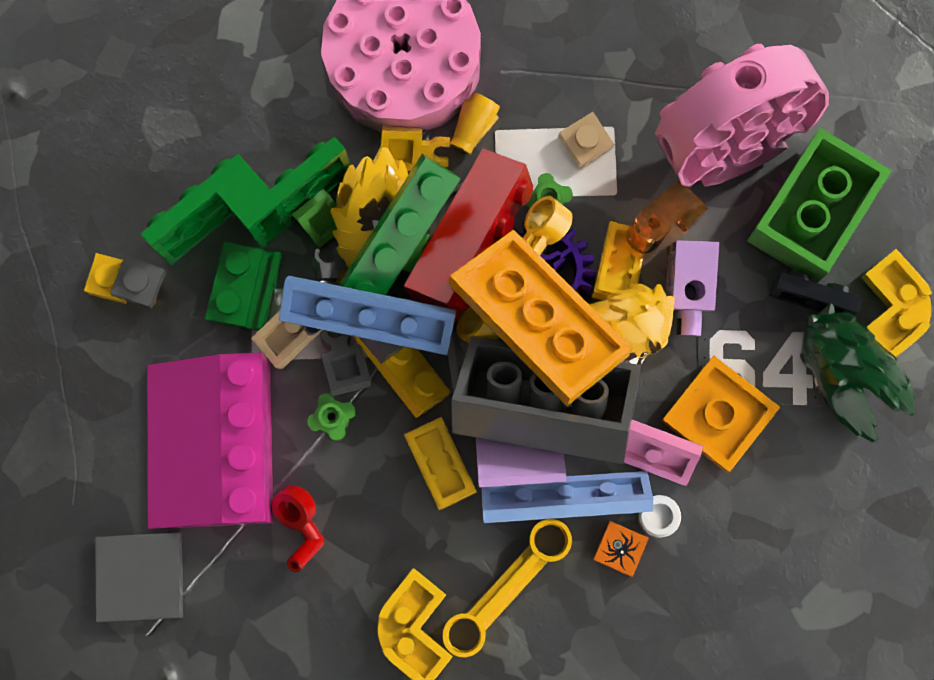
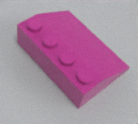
(210, 442)

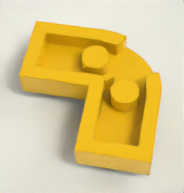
(907, 302)
(401, 630)

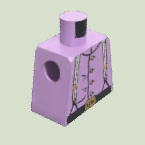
(694, 265)

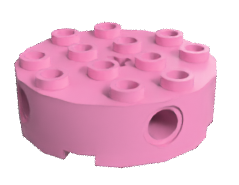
(402, 88)
(741, 114)

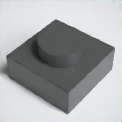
(138, 282)

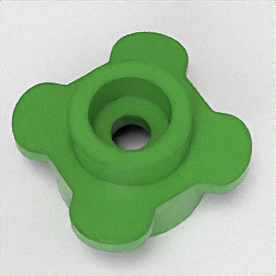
(547, 185)
(336, 427)

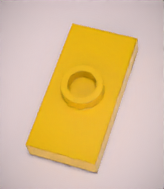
(618, 263)
(440, 463)

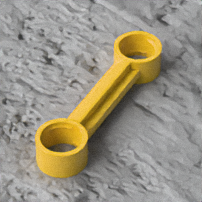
(545, 225)
(507, 588)

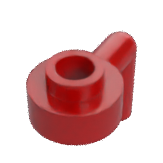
(295, 510)

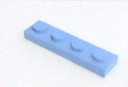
(575, 498)

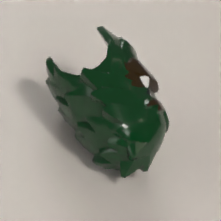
(847, 361)

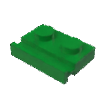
(244, 287)

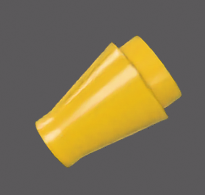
(475, 120)

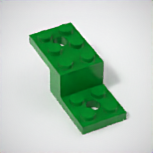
(241, 193)

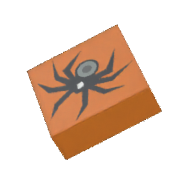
(620, 548)

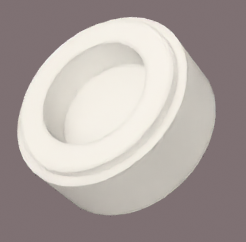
(664, 518)

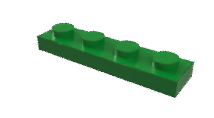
(401, 227)

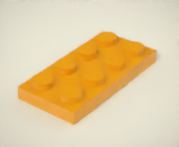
(540, 317)

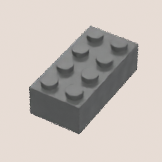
(510, 404)

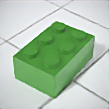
(819, 205)

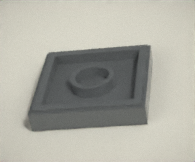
(139, 577)

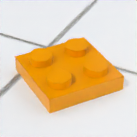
(720, 414)

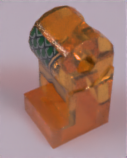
(672, 208)

